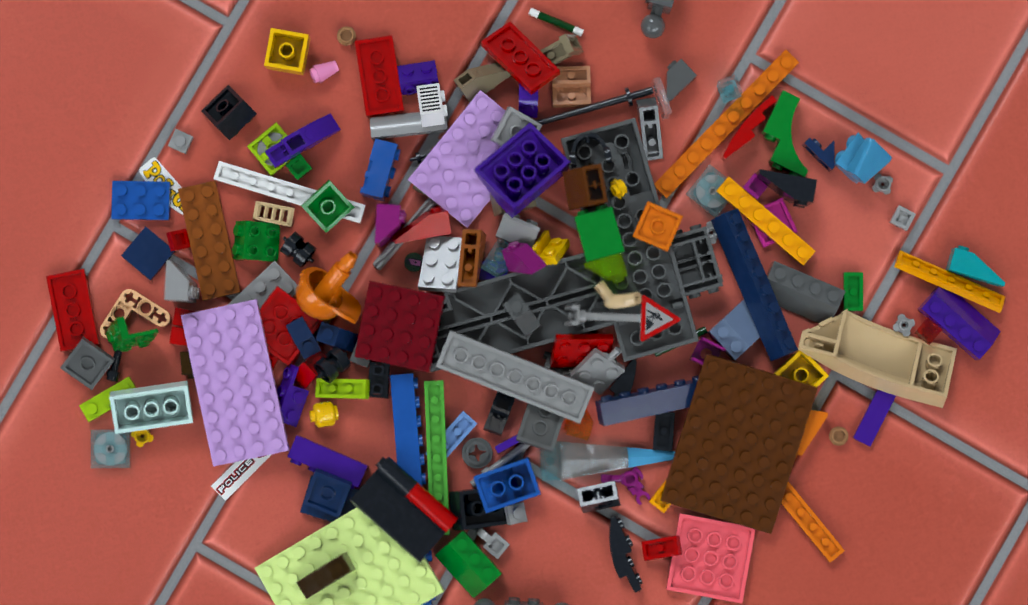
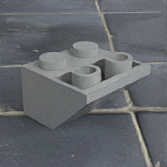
(518, 230)

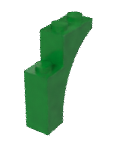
(779, 129)

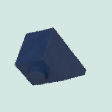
(337, 337)

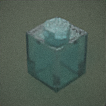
(729, 88)

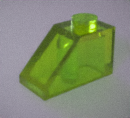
(608, 268)

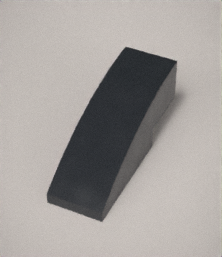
(625, 380)

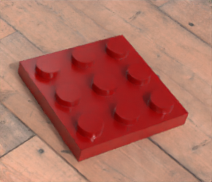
(277, 312)

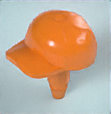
(322, 293)

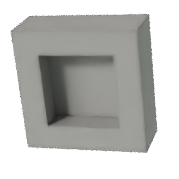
(180, 141)
(902, 218)
(515, 513)

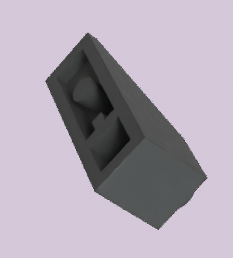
(650, 128)

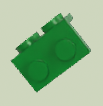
(256, 241)
(122, 341)

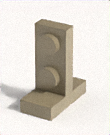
(563, 48)

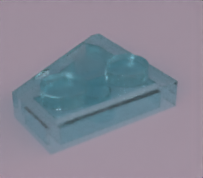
(495, 261)

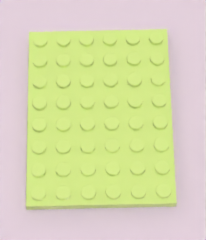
(382, 574)

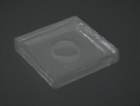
(661, 98)

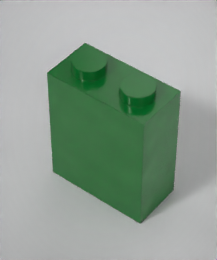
(598, 233)

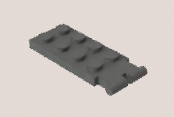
(539, 426)

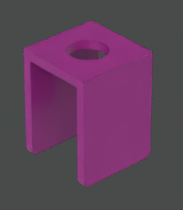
(702, 344)

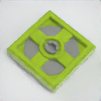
(264, 142)

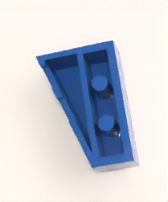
(380, 170)

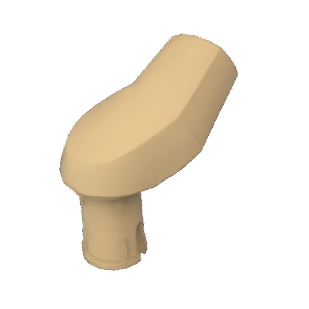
(617, 301)

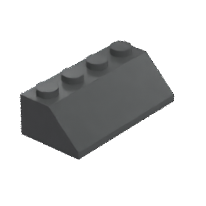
(804, 293)

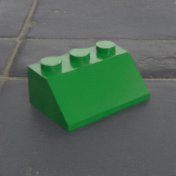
(468, 564)

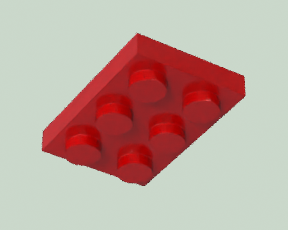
(573, 348)

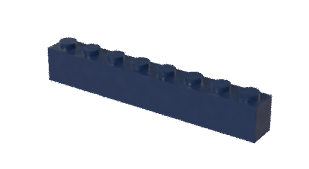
(754, 284)

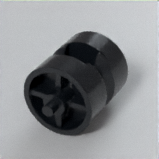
(300, 251)
(332, 365)

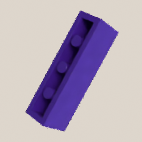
(326, 459)

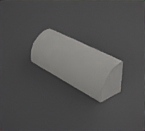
(402, 125)

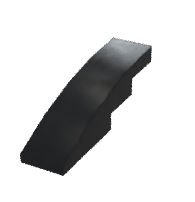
(499, 413)

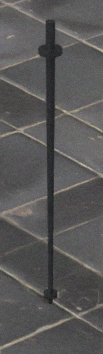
(627, 97)

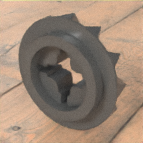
(484, 458)

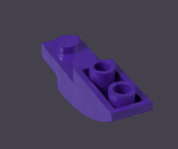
(302, 139)

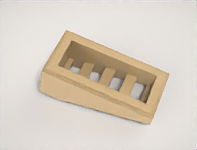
(256, 215)

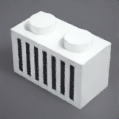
(430, 105)

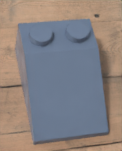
(735, 331)

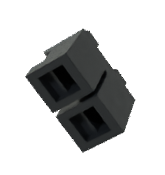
(378, 377)

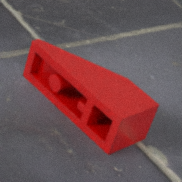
(427, 225)

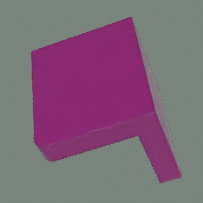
(755, 186)

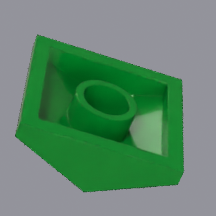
(327, 206)

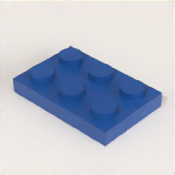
(141, 200)

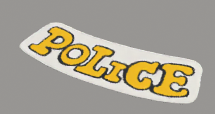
(154, 171)

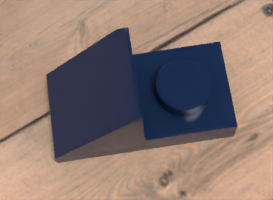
(825, 157)
(303, 337)

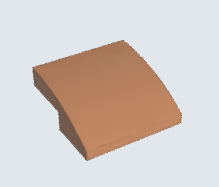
(572, 87)

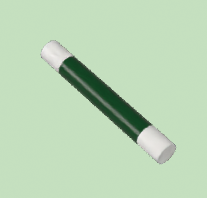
(556, 22)

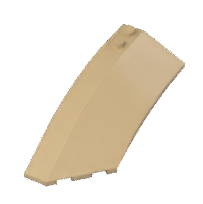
(881, 357)

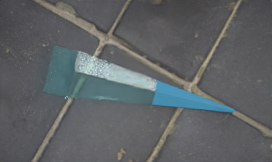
(582, 459)

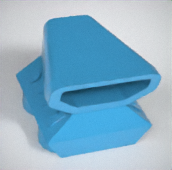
(861, 159)

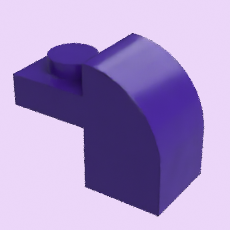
(528, 103)

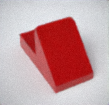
(306, 372)

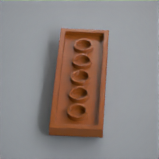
(209, 240)

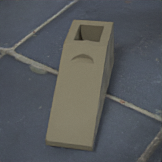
(480, 78)

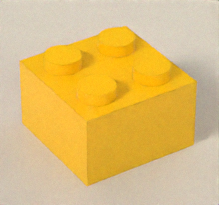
(287, 51)
(803, 369)

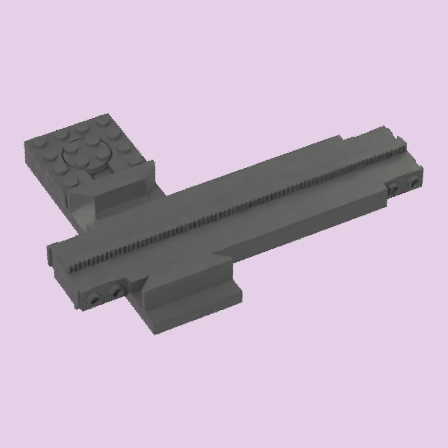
(658, 274)

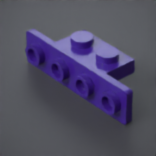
(291, 397)

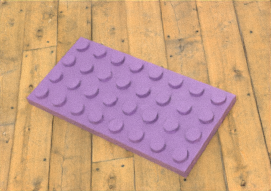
(235, 382)

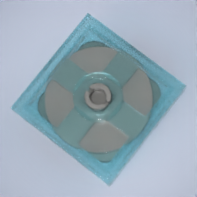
(704, 191)
(110, 449)

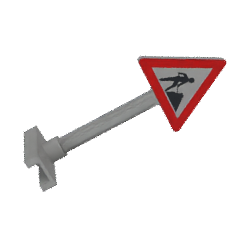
(652, 317)

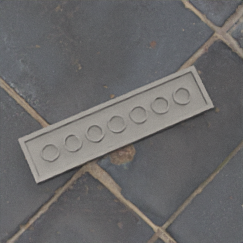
(515, 376)

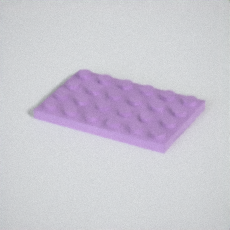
(449, 167)

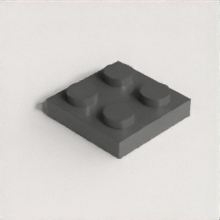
(87, 363)

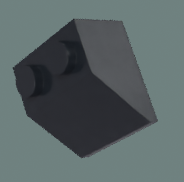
(228, 112)

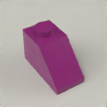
(522, 258)

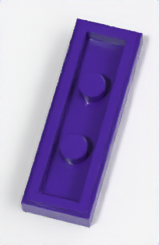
(873, 417)

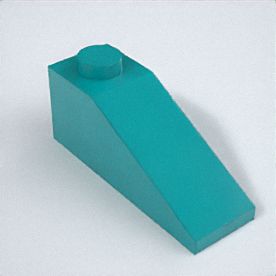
(971, 266)

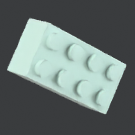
(151, 407)

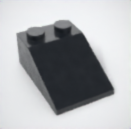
(790, 187)
(470, 511)

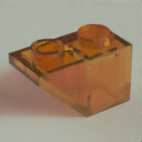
(580, 430)

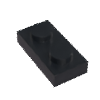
(663, 431)

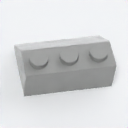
(179, 285)

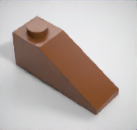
(471, 257)

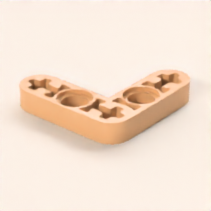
(129, 307)

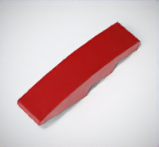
(745, 131)

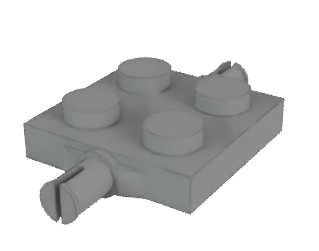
(599, 369)

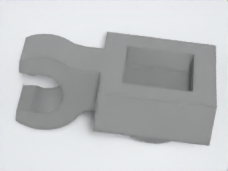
(494, 544)

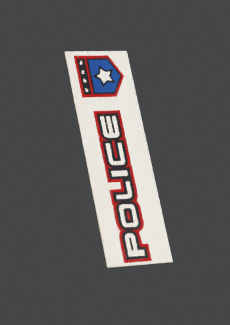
(237, 475)

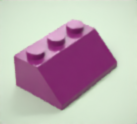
(388, 222)

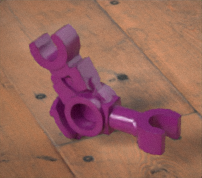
(630, 480)

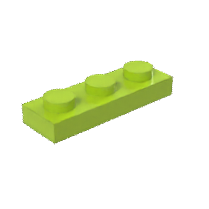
(343, 388)
(101, 403)

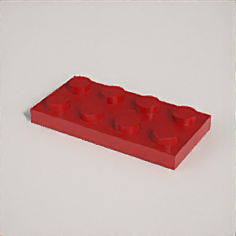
(520, 58)
(379, 76)
(72, 308)

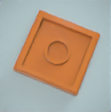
(657, 226)

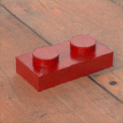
(661, 548)

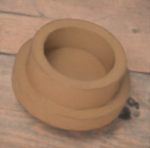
(346, 36)
(838, 436)

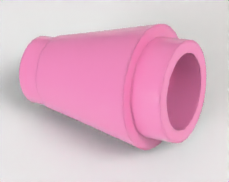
(323, 71)

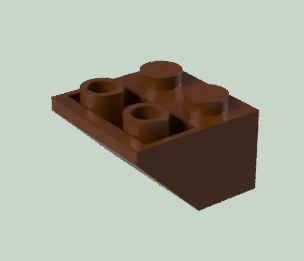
(585, 187)

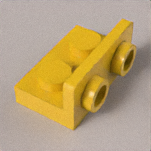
(550, 249)

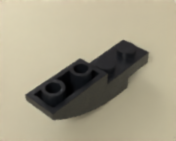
(619, 546)

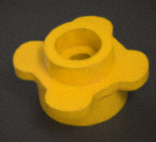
(618, 188)
(141, 441)

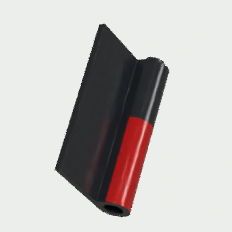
(403, 509)

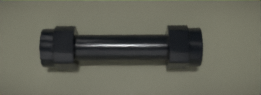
(113, 373)

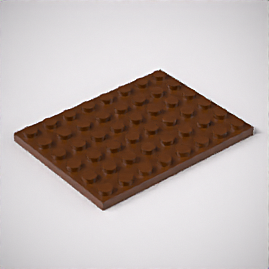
(738, 443)

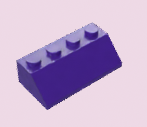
(960, 322)

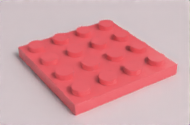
(712, 558)

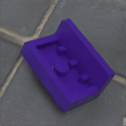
(416, 75)

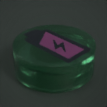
(413, 262)

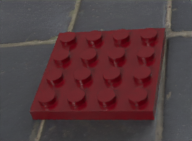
(399, 326)

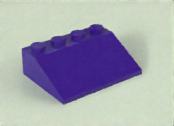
(522, 169)

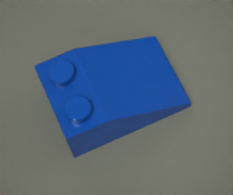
(507, 485)

